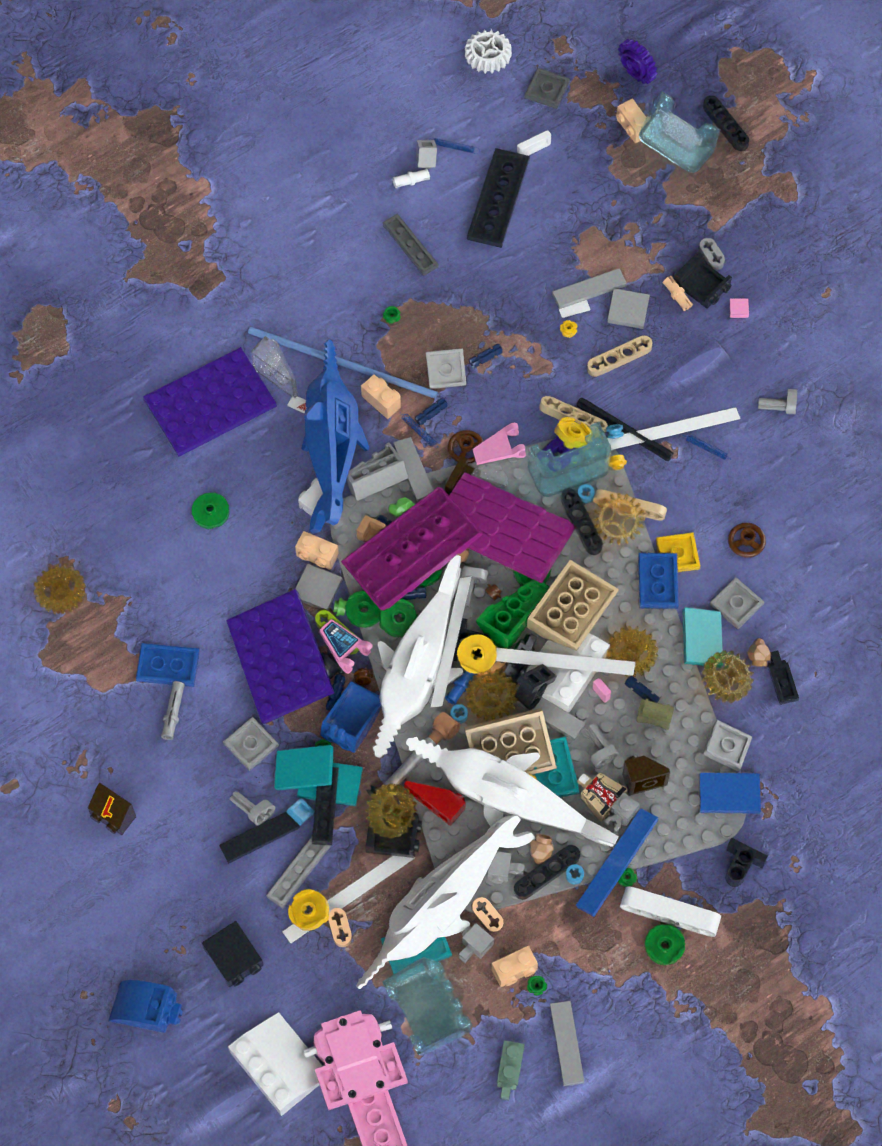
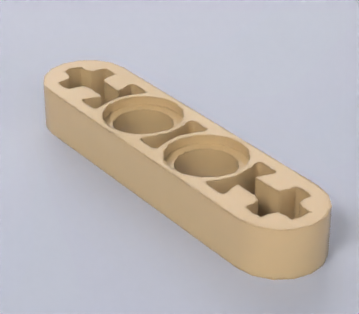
(618, 354)
(553, 407)
(651, 510)

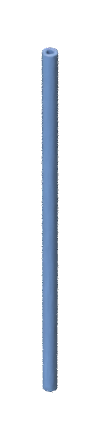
(345, 363)

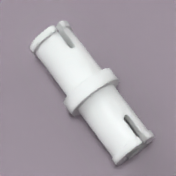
(411, 178)

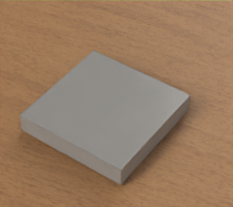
(628, 308)
(446, 368)
(318, 587)
(737, 603)
(250, 743)
(727, 745)

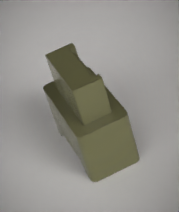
(655, 714)

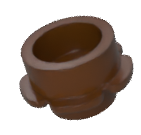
(493, 591)
(363, 676)

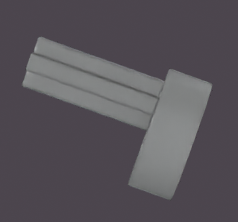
(783, 405)
(478, 576)
(606, 753)
(256, 813)

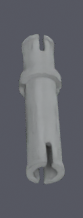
(171, 717)

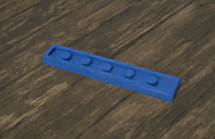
(617, 862)

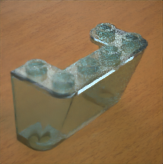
(428, 1005)

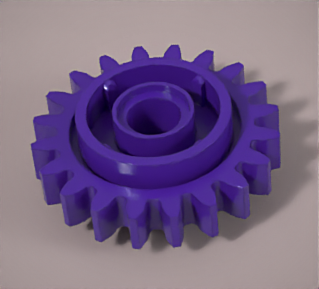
(637, 61)

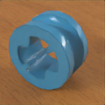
(614, 431)
(585, 487)
(457, 708)
(569, 876)

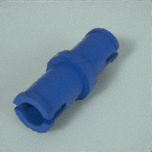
(459, 687)

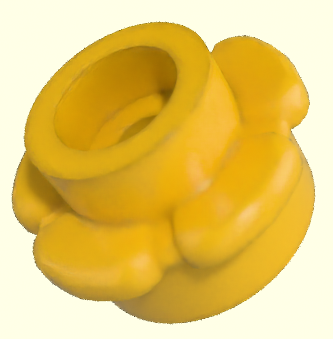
(568, 332)
(617, 462)

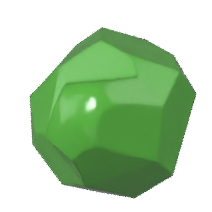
(400, 507)

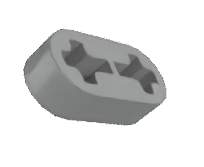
(714, 252)

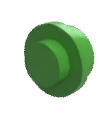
(339, 607)

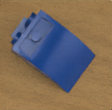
(351, 717)
(146, 1005)

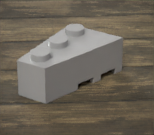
(377, 473)

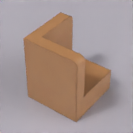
(368, 528)

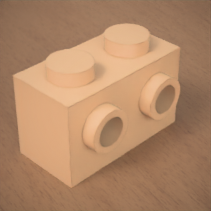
(631, 118)
(381, 396)
(317, 550)
(514, 966)

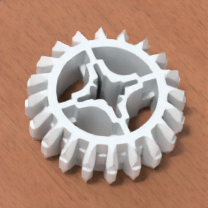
(486, 46)

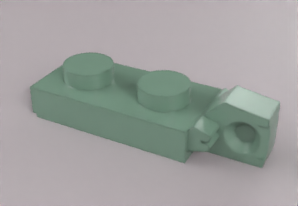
(510, 1067)

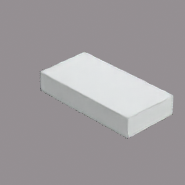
(534, 144)

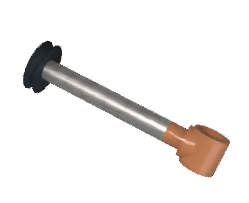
(443, 728)

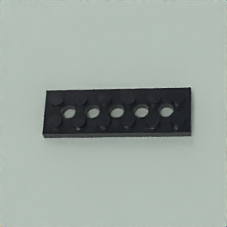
(490, 189)

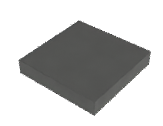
(547, 88)

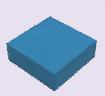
(300, 811)

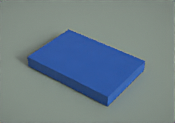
(658, 581)
(167, 664)
(730, 793)

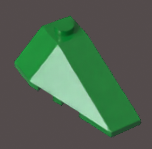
(509, 617)

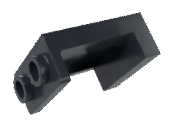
(702, 281)
(400, 846)
(233, 954)

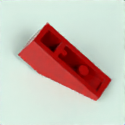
(440, 801)

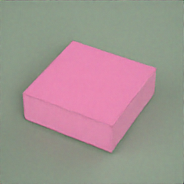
(739, 308)
(601, 690)

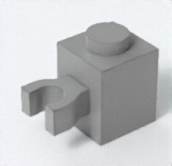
(426, 153)
(622, 811)
(502, 866)
(476, 942)

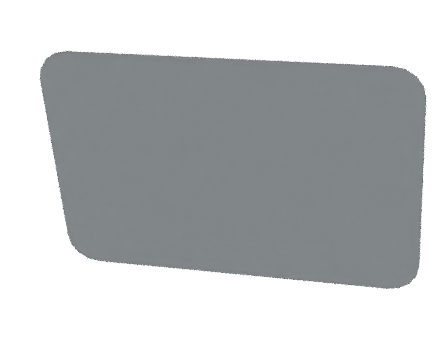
(680, 748)

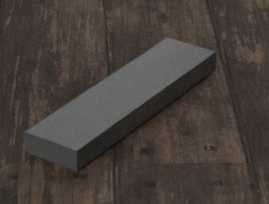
(410, 244)

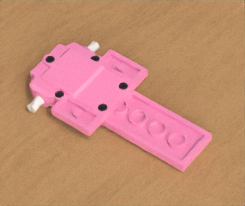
(360, 1074)

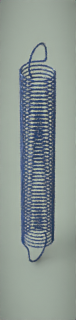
(464, 148)
(418, 430)
(708, 447)

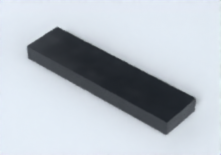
(325, 811)
(258, 837)

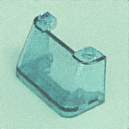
(677, 138)

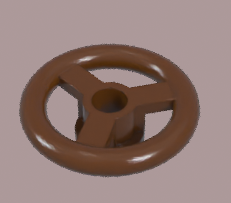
(464, 437)
(749, 532)

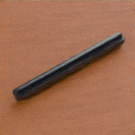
(649, 444)

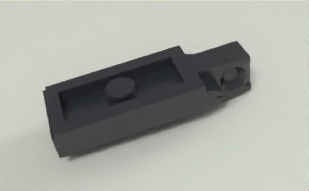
(515, 669)
(782, 679)

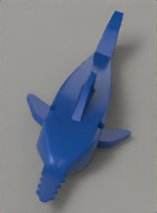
(331, 438)

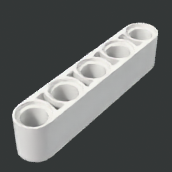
(670, 911)

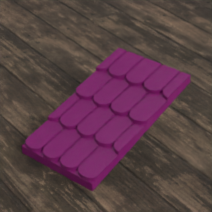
(512, 528)
(411, 548)

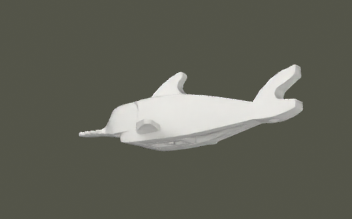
(416, 661)
(508, 789)
(437, 900)

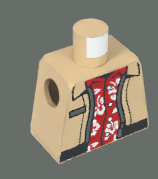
(600, 794)

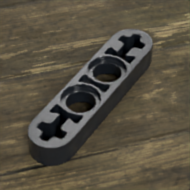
(729, 121)
(584, 520)
(547, 872)

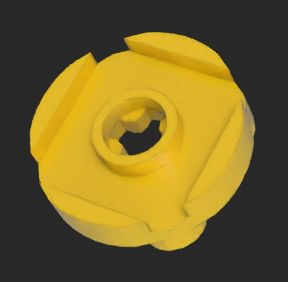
(572, 433)
(488, 652)
(318, 915)

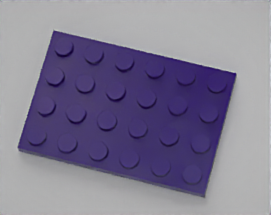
(209, 401)
(280, 656)

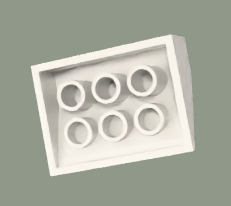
(571, 682)
(276, 1062)

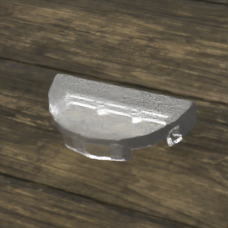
(491, 473)

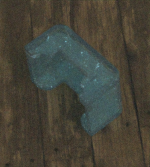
(571, 468)

